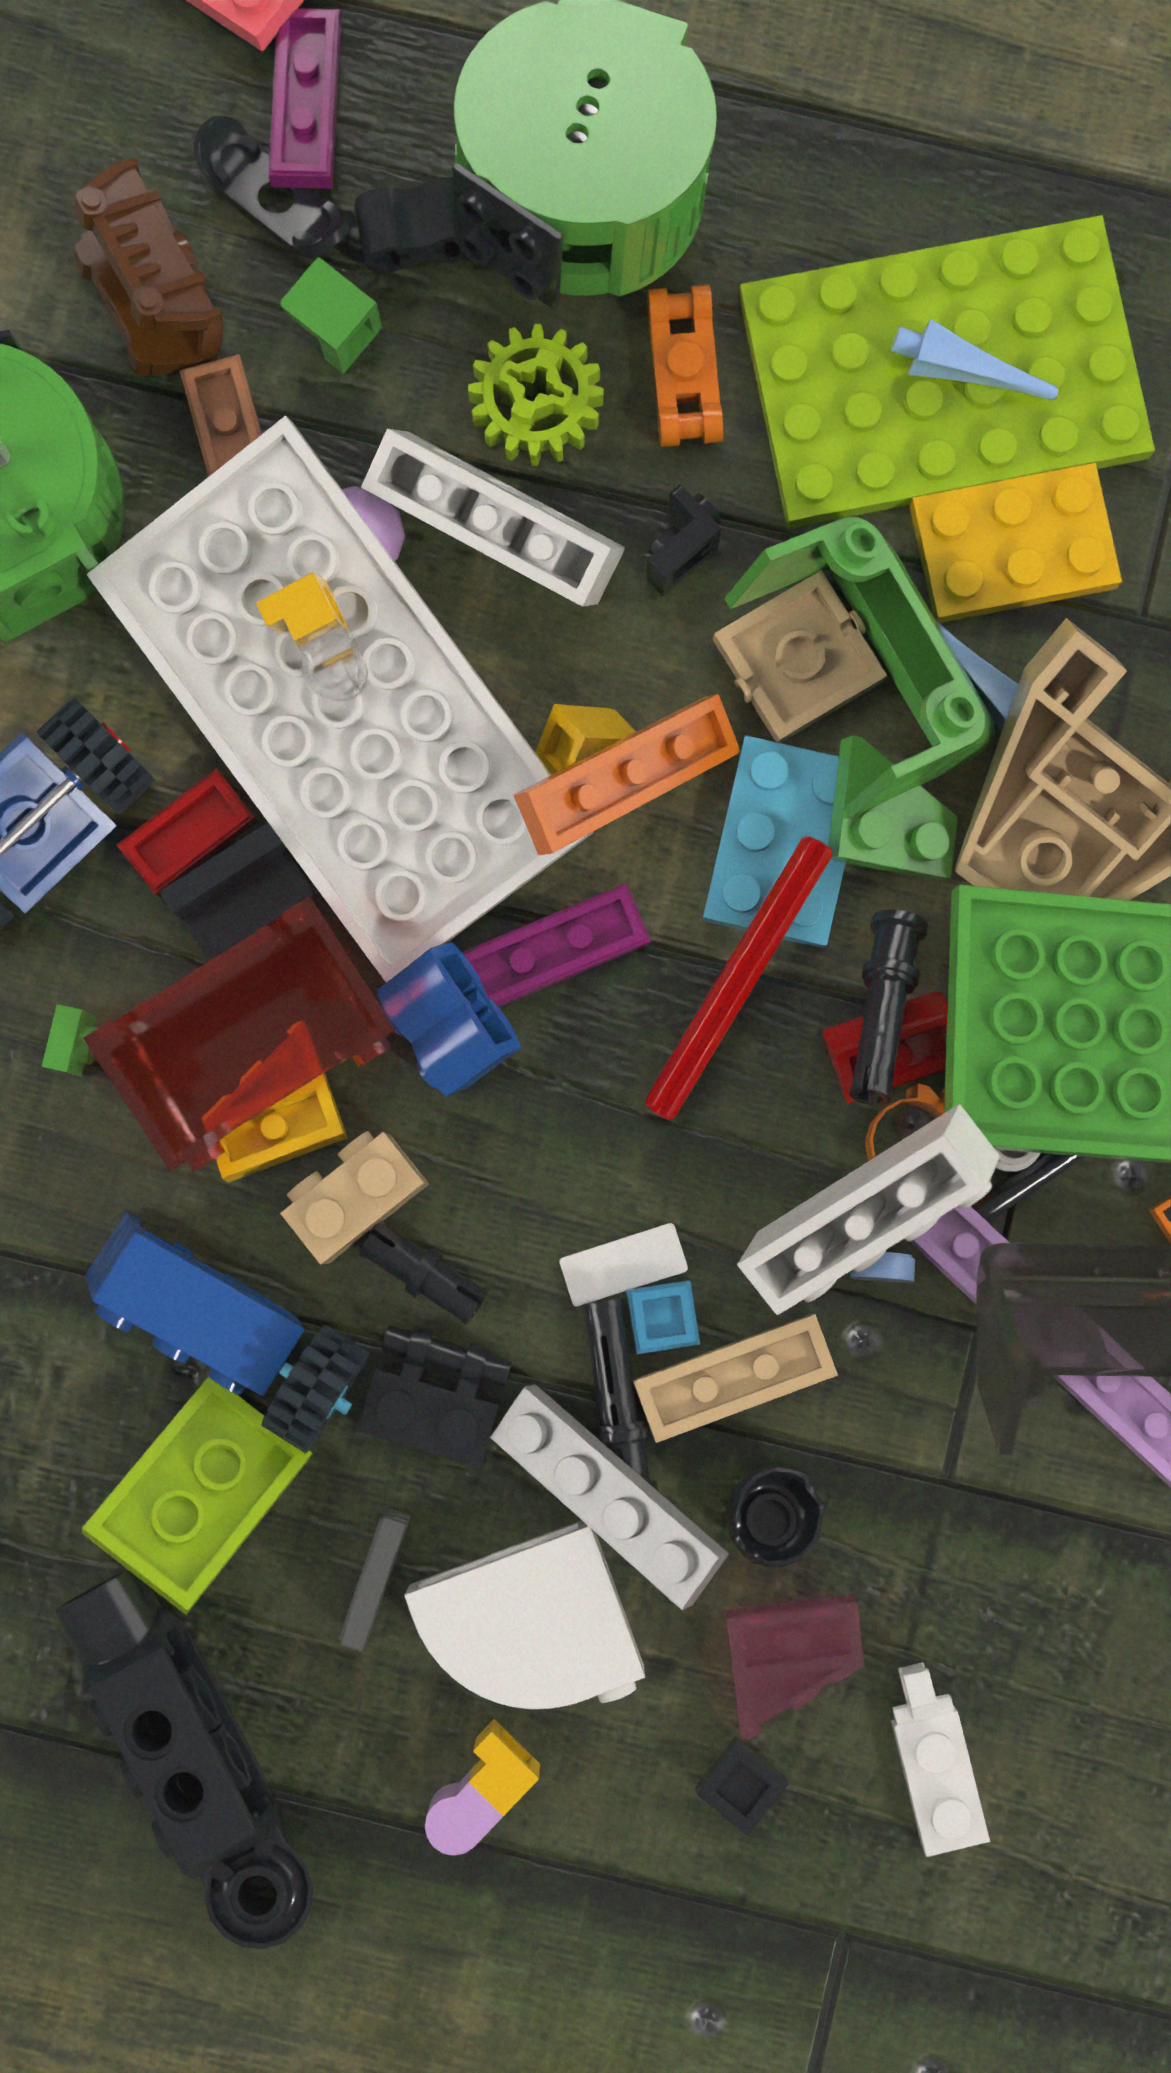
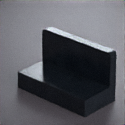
(238, 891)

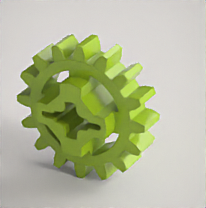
(519, 373)

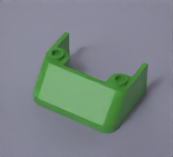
(901, 634)

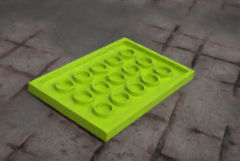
(868, 437)

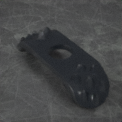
(240, 174)

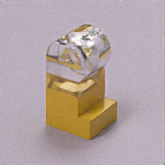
(330, 653)

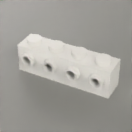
(871, 1210)

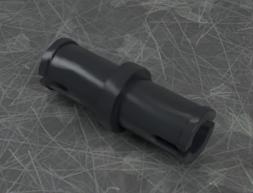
(423, 1272)

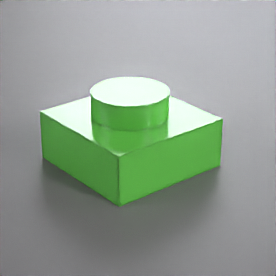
(65, 1047)

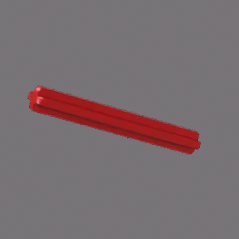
(738, 977)

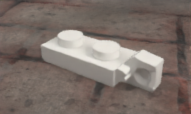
(936, 1766)

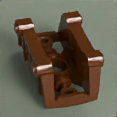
(145, 274)

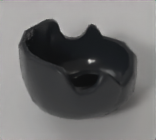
(774, 1516)

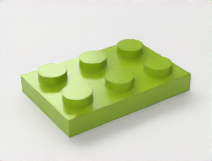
(195, 1495)

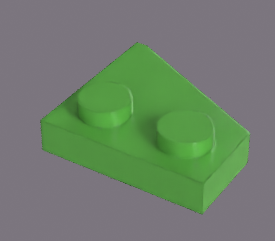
(901, 836)

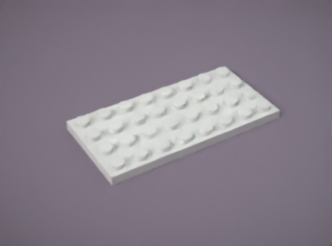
(380, 798)

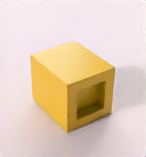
(577, 733)

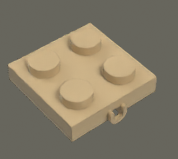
(799, 657)

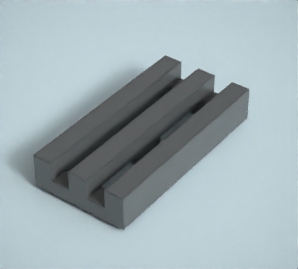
(374, 1579)

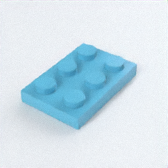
(773, 804)

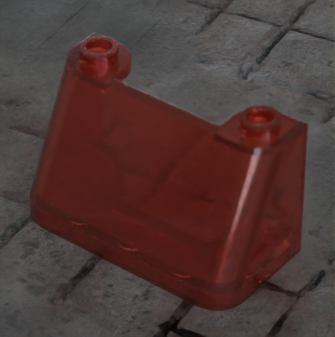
(241, 1035)

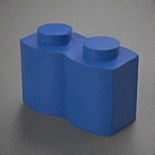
(448, 1019)

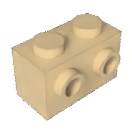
(353, 1198)

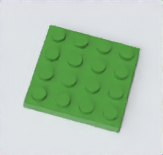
(1061, 1022)

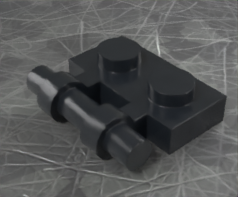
(431, 1415)

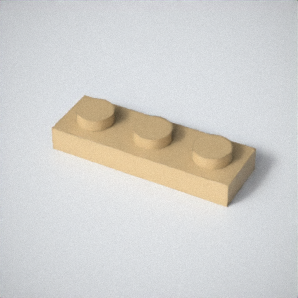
(735, 1377)

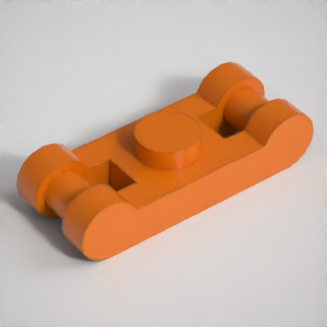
(685, 366)

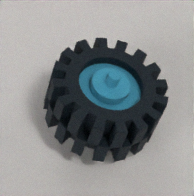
(315, 1388)

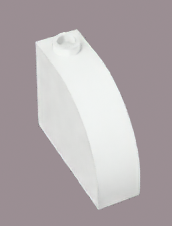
(531, 1623)

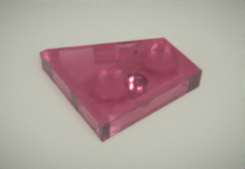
(789, 1653)

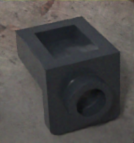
(681, 552)

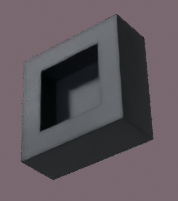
(741, 1786)

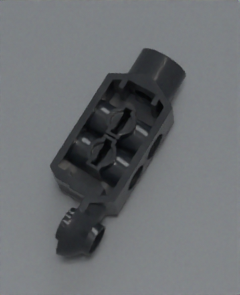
(229, 1821)

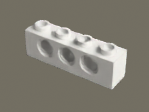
(492, 517)

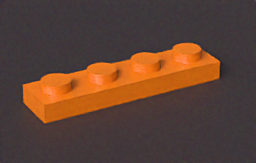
(626, 774)

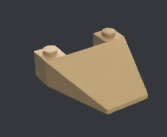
(1061, 795)

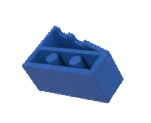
(191, 1308)

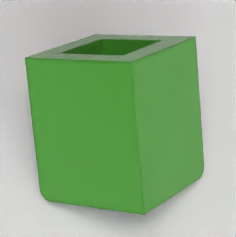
(333, 312)

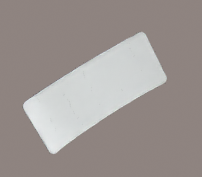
(623, 1264)

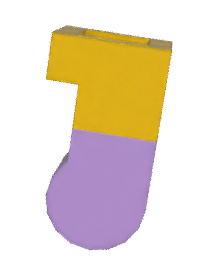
(469, 1809)

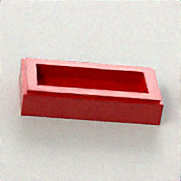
(187, 832)

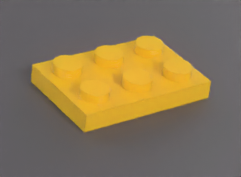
(1015, 543)

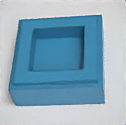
(662, 1317)

